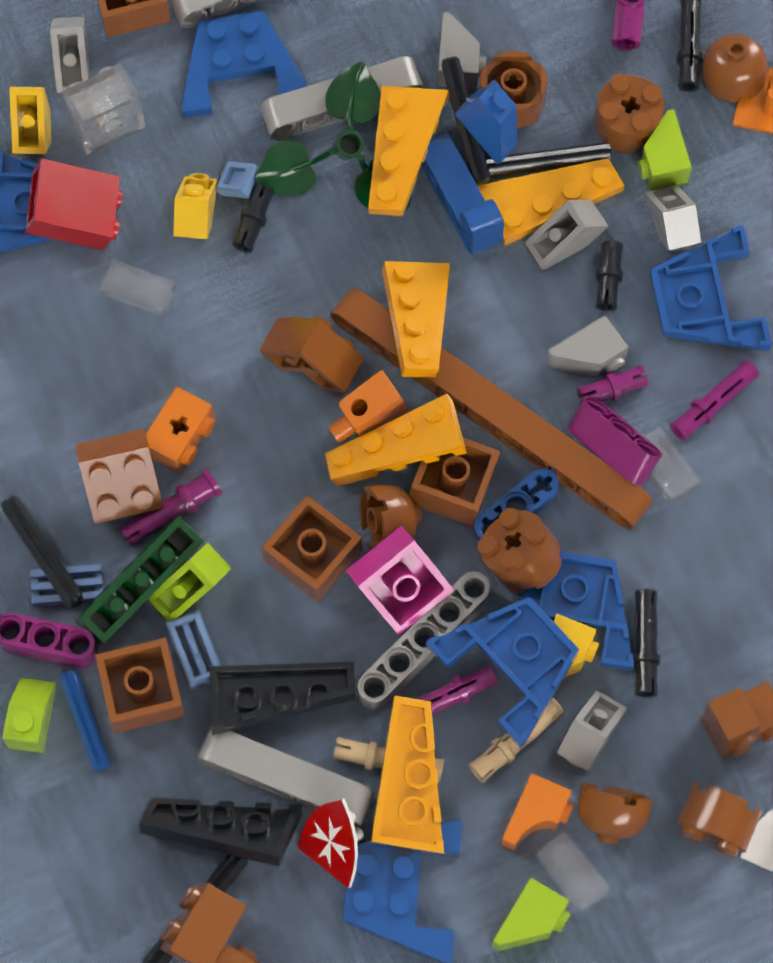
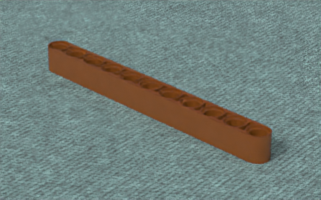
(503, 417)

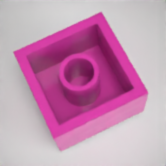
(400, 580)

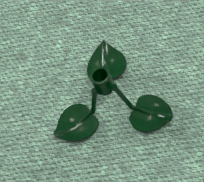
(349, 96)

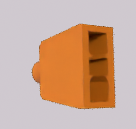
(368, 408)

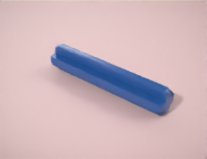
(85, 720)

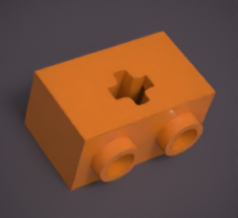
(180, 412)

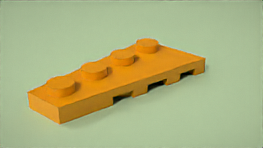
(402, 142)
(534, 198)
(417, 313)
(410, 438)
(408, 789)

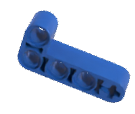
(474, 219)

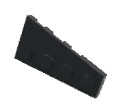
(269, 692)
(243, 832)

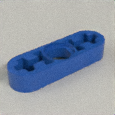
(529, 484)

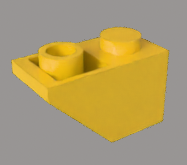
(195, 206)

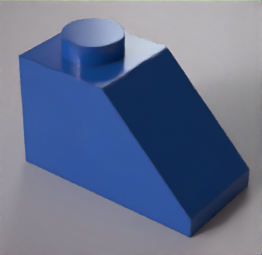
(491, 120)

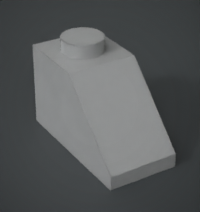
(460, 43)
(69, 51)
(674, 217)
(566, 232)
(590, 351)
(591, 730)

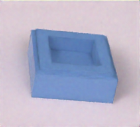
(237, 180)

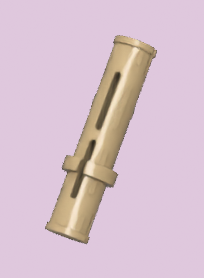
(504, 748)
(368, 754)

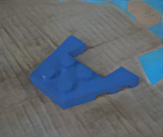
(236, 49)
(14, 202)
(692, 296)
(591, 594)
(525, 649)
(387, 895)

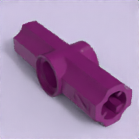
(628, 24)

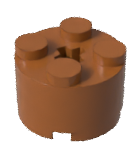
(521, 80)
(628, 112)
(520, 551)
(718, 818)

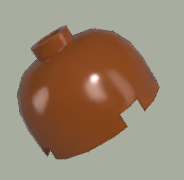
(735, 68)
(385, 510)
(613, 811)

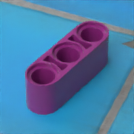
(614, 440)
(58, 652)

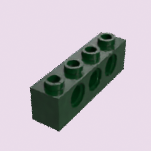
(139, 580)

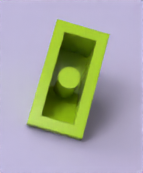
(665, 155)
(189, 582)
(29, 715)
(533, 917)

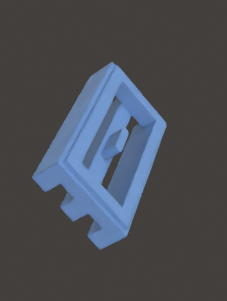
(74, 571)
(184, 622)

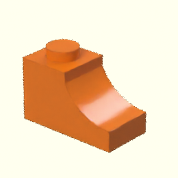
(539, 807)

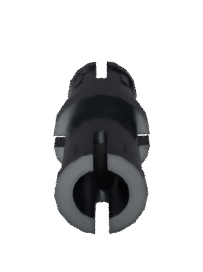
(253, 218)
(609, 275)

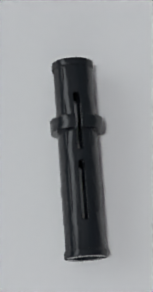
(689, 46)
(646, 654)

